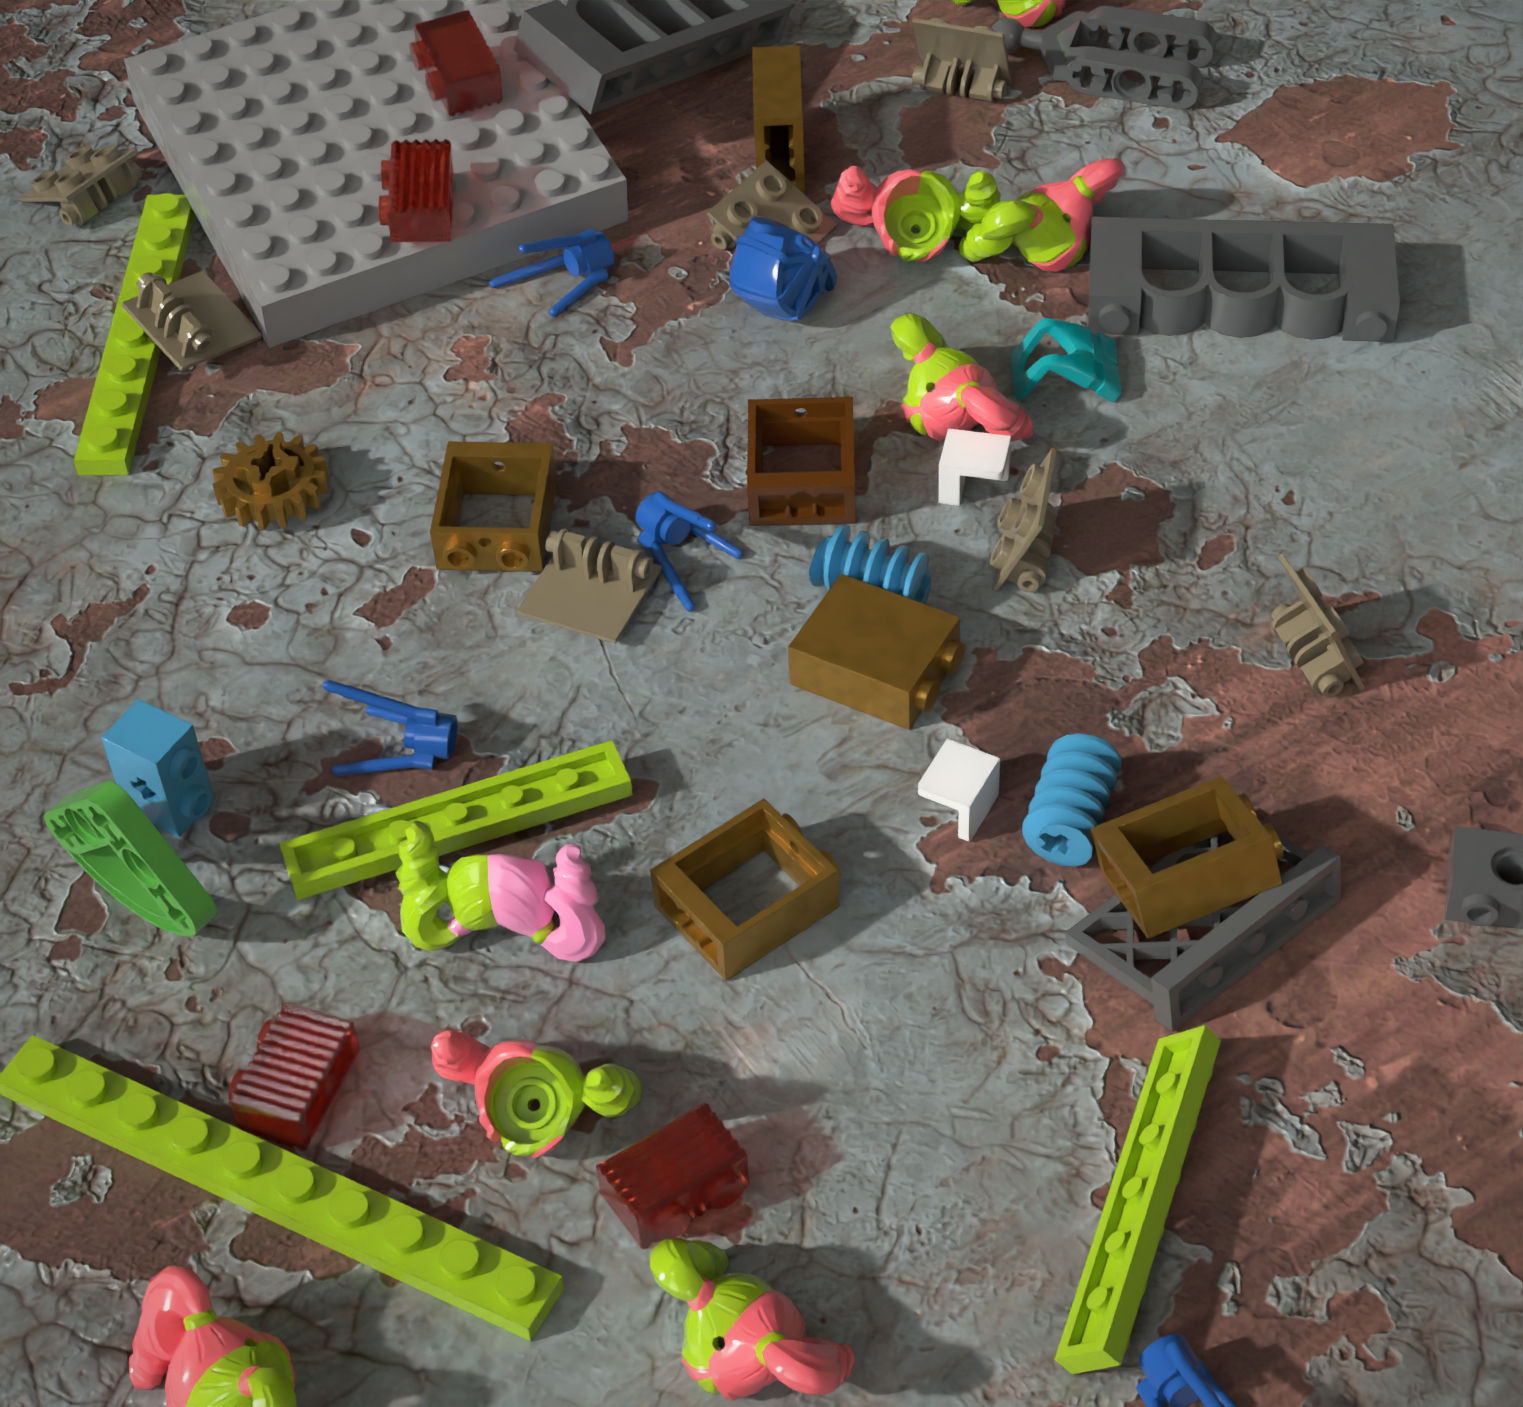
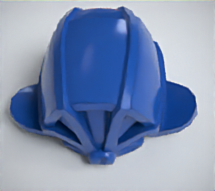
(779, 270)

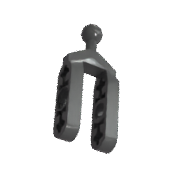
(1113, 51)

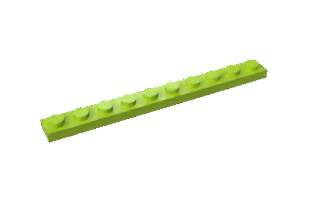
(284, 1188)

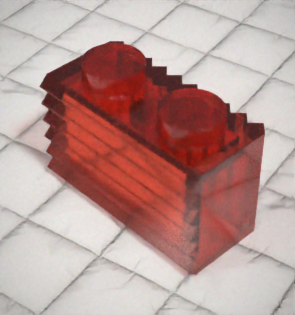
(456, 63)
(419, 191)
(293, 1075)
(674, 1176)

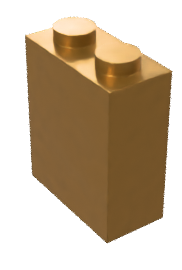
(779, 111)
(875, 651)

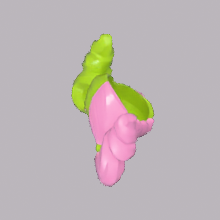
(495, 893)

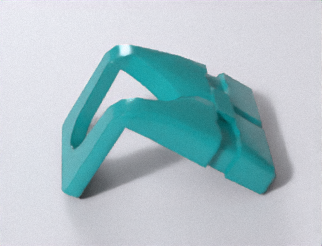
(1089, 362)

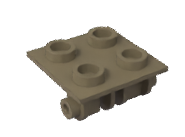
(963, 52)
(87, 182)
(770, 196)
(189, 318)
(1028, 531)
(589, 586)
(1316, 636)

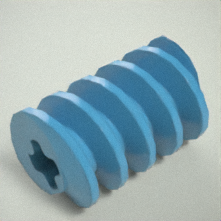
(875, 566)
(1071, 798)

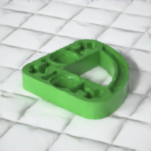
(130, 858)

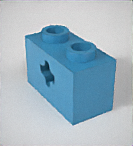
(159, 766)

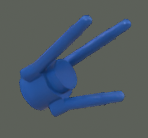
(587, 257)
(670, 523)
(426, 731)
(1177, 1376)

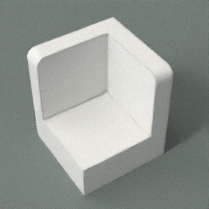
(971, 456)
(963, 781)

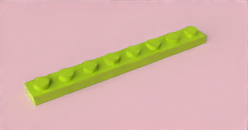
(129, 353)

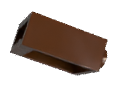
(800, 496)

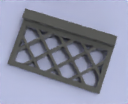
(1234, 947)

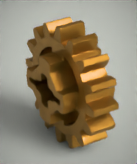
(270, 481)

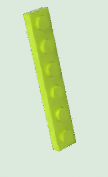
(457, 818)
(1138, 1203)

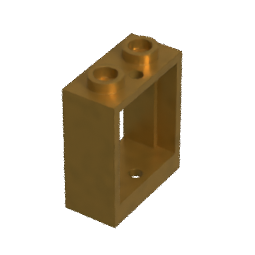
(472, 470)
(760, 828)
(1198, 884)

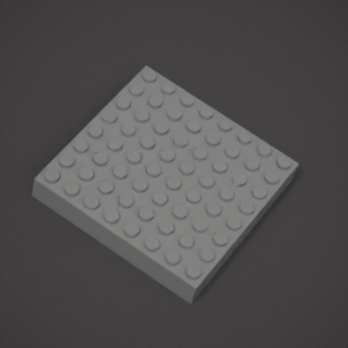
(285, 139)

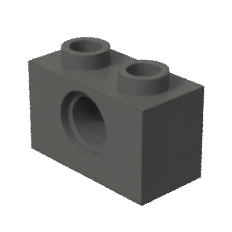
(1485, 878)

